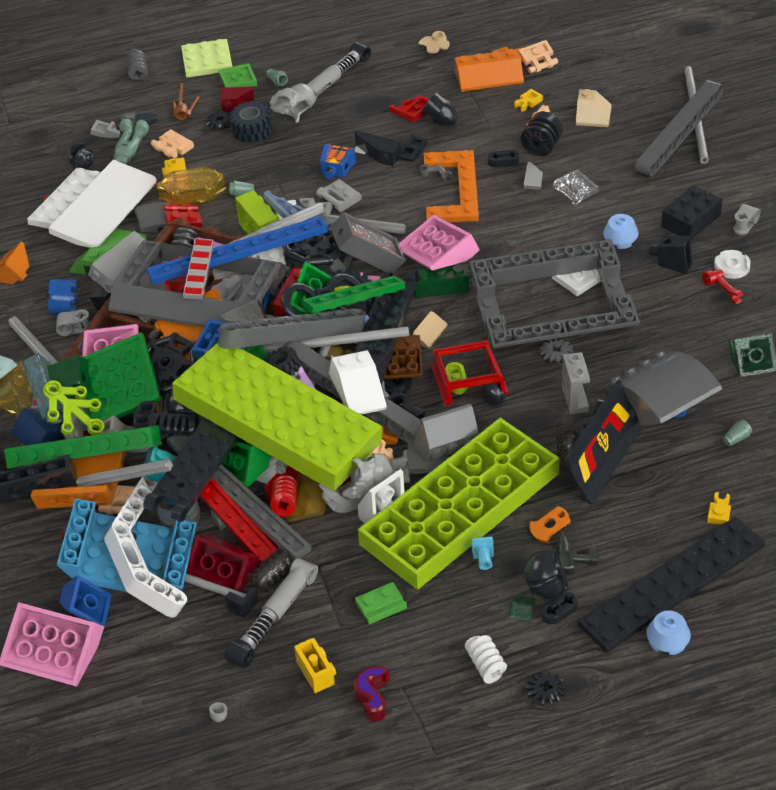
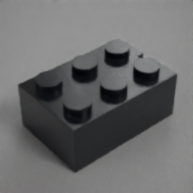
(691, 212)

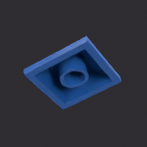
(86, 600)

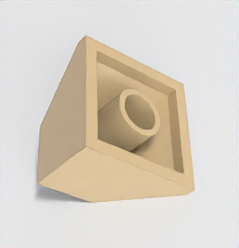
(592, 109)

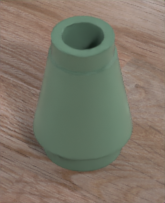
(278, 77)
(239, 188)
(737, 433)

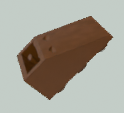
(406, 358)

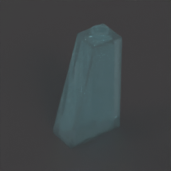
(38, 376)

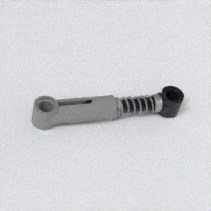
(357, 53)
(301, 573)

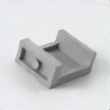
(573, 376)

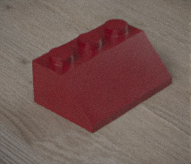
(221, 562)

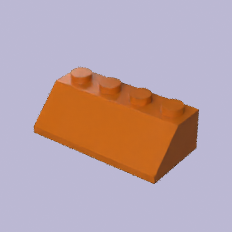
(489, 70)

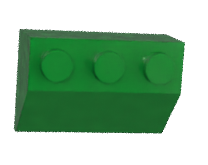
(311, 277)
(246, 462)

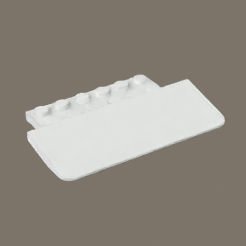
(92, 203)

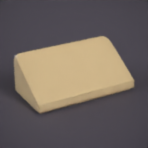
(430, 329)

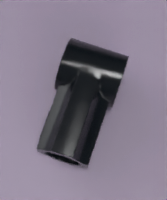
(400, 400)

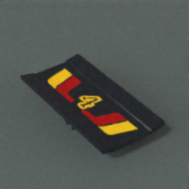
(603, 443)

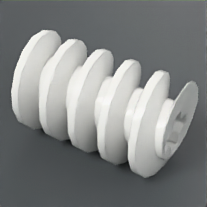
(486, 658)

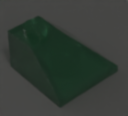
(753, 354)

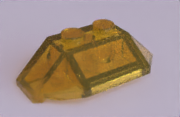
(191, 186)
(15, 391)
(309, 500)

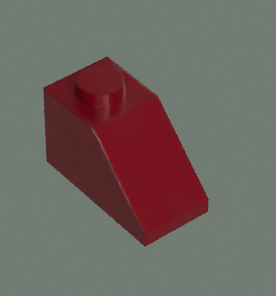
(233, 96)

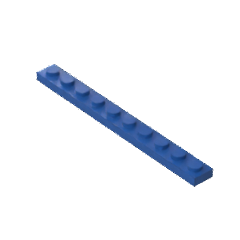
(241, 248)

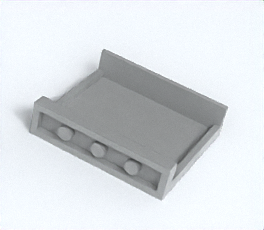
(110, 264)

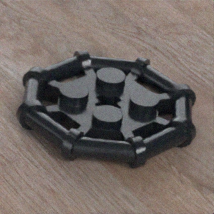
(314, 255)
(174, 355)

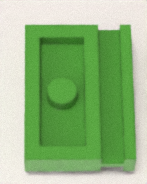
(381, 603)

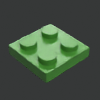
(238, 76)

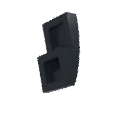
(413, 148)

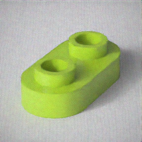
(456, 372)

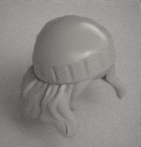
(293, 100)
(367, 475)

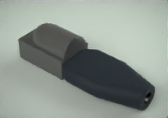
(141, 116)

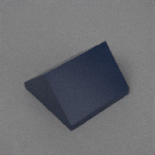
(32, 429)

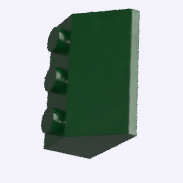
(442, 281)

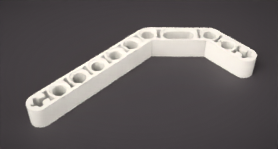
(134, 573)

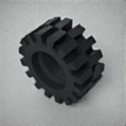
(284, 360)

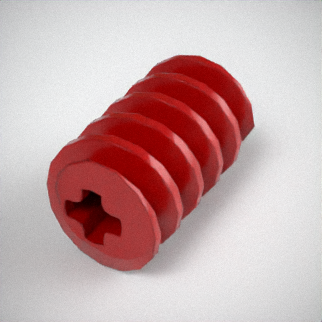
(284, 495)

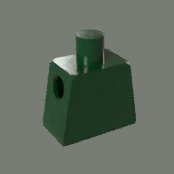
(71, 373)

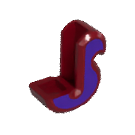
(367, 694)

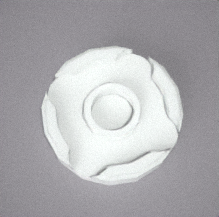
(732, 263)

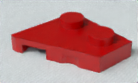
(411, 108)

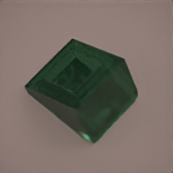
(522, 607)

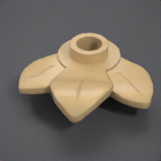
(435, 42)

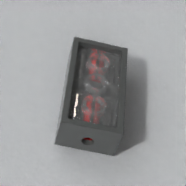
(367, 243)

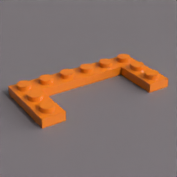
(467, 186)

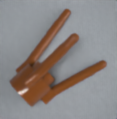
(181, 110)

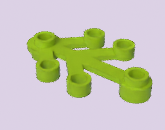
(71, 406)

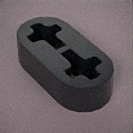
(503, 158)
(559, 608)

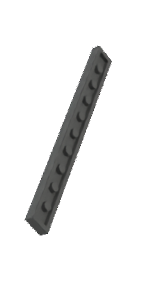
(253, 507)

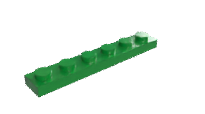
(353, 294)

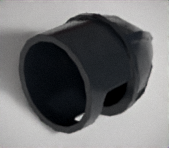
(441, 110)

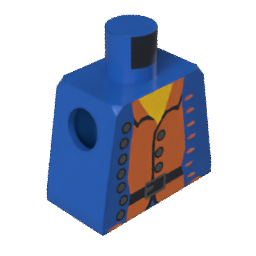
(336, 160)

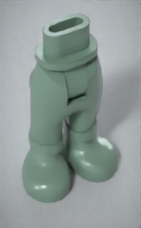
(126, 147)

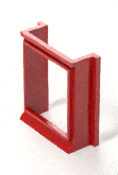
(442, 380)

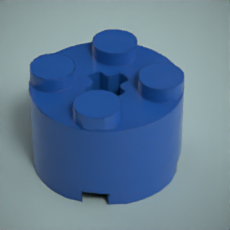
(62, 296)

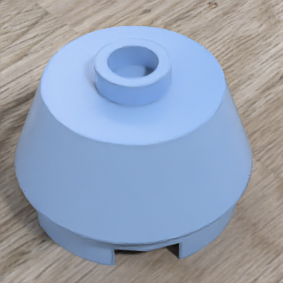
(621, 230)
(668, 632)

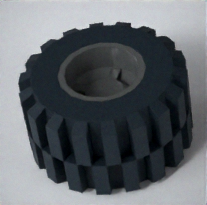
(251, 121)

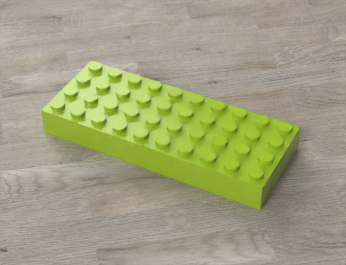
(278, 414)
(458, 502)

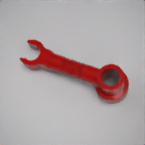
(711, 277)

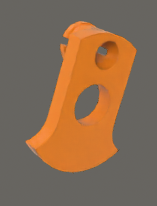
(542, 533)

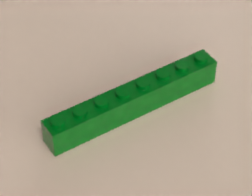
(84, 446)

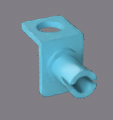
(483, 551)

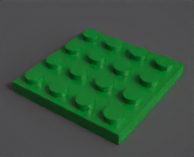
(121, 378)

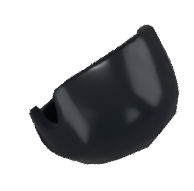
(492, 394)

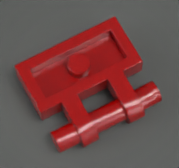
(187, 212)

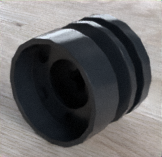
(541, 133)

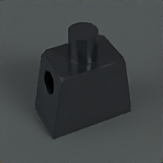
(673, 253)

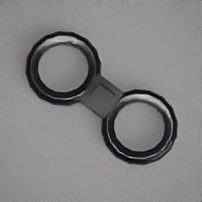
(340, 277)

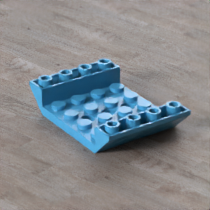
(86, 553)

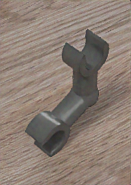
(426, 170)

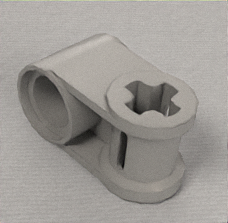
(745, 219)
(72, 322)

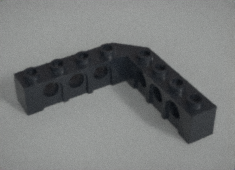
(43, 475)

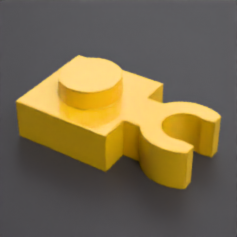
(529, 98)
(719, 510)

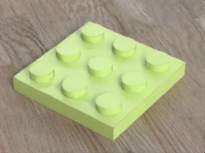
(206, 57)

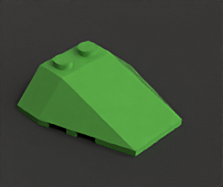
(83, 262)

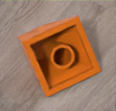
(14, 265)

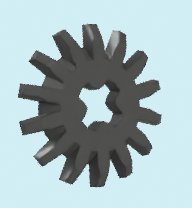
(557, 356)

